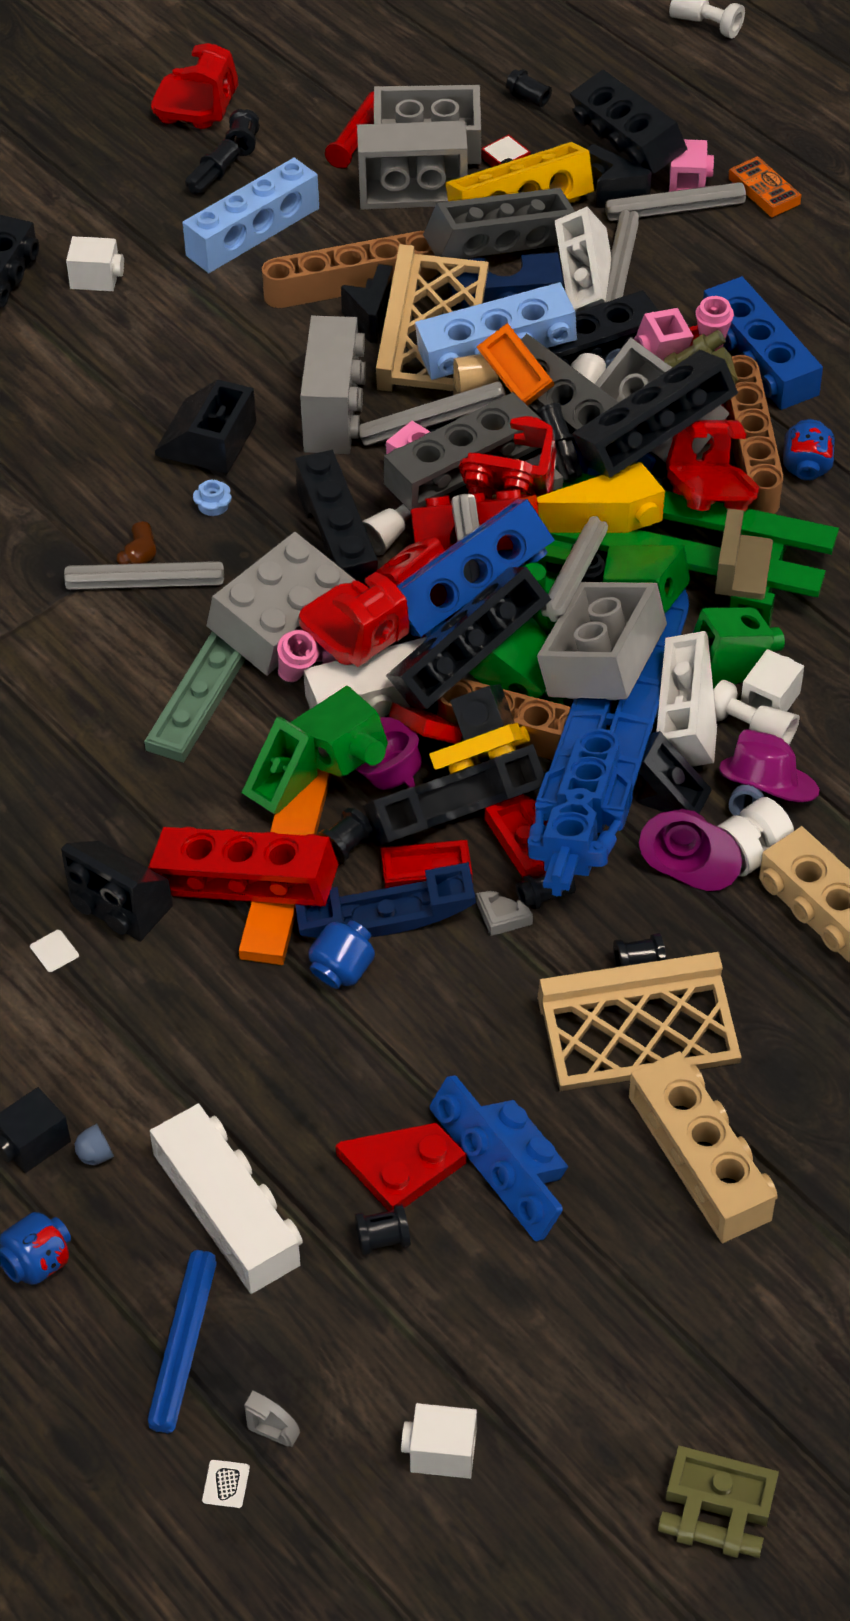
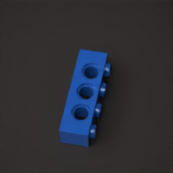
(785, 364)
(516, 521)

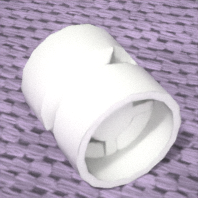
(756, 830)

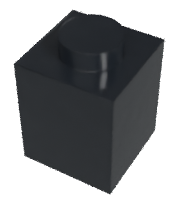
(482, 711)
(32, 1130)

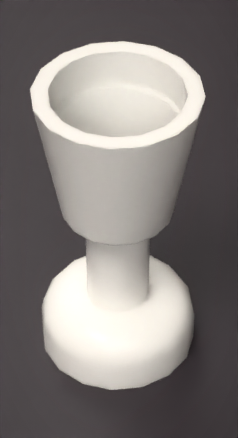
(696, 10)
(386, 527)
(763, 719)

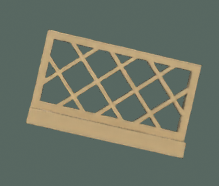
(402, 308)
(632, 984)

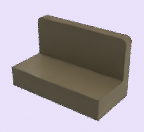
(742, 561)

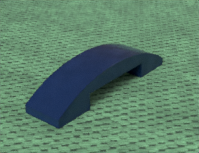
(397, 907)

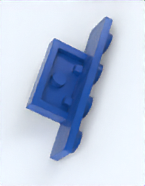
(506, 1152)

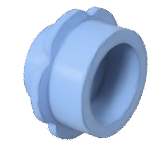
(212, 497)

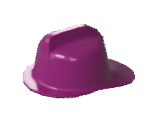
(401, 758)
(769, 766)
(691, 850)

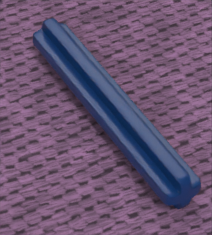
(182, 1342)

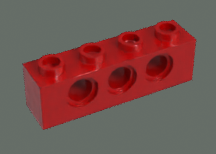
(246, 865)

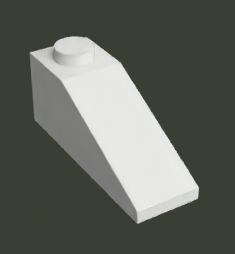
(584, 258)
(687, 698)

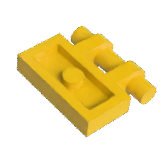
(485, 745)

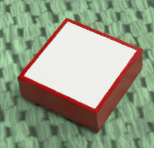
(502, 149)

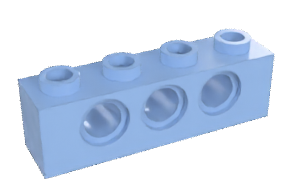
(251, 215)
(539, 312)

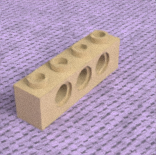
(812, 885)
(726, 1206)

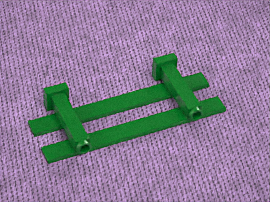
(705, 557)

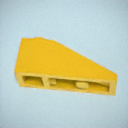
(623, 501)

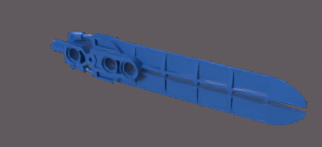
(597, 771)

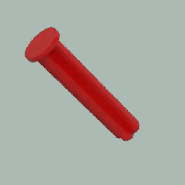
(340, 152)

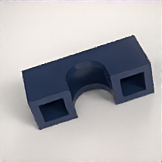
(535, 272)

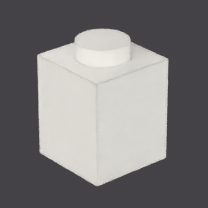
(94, 263)
(773, 682)
(441, 1440)

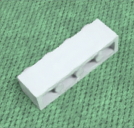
(367, 680)
(226, 1197)

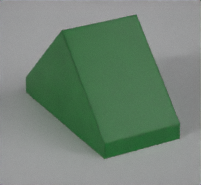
(283, 767)

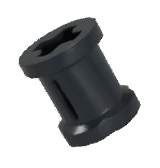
(239, 124)
(348, 833)
(639, 951)
(382, 1229)

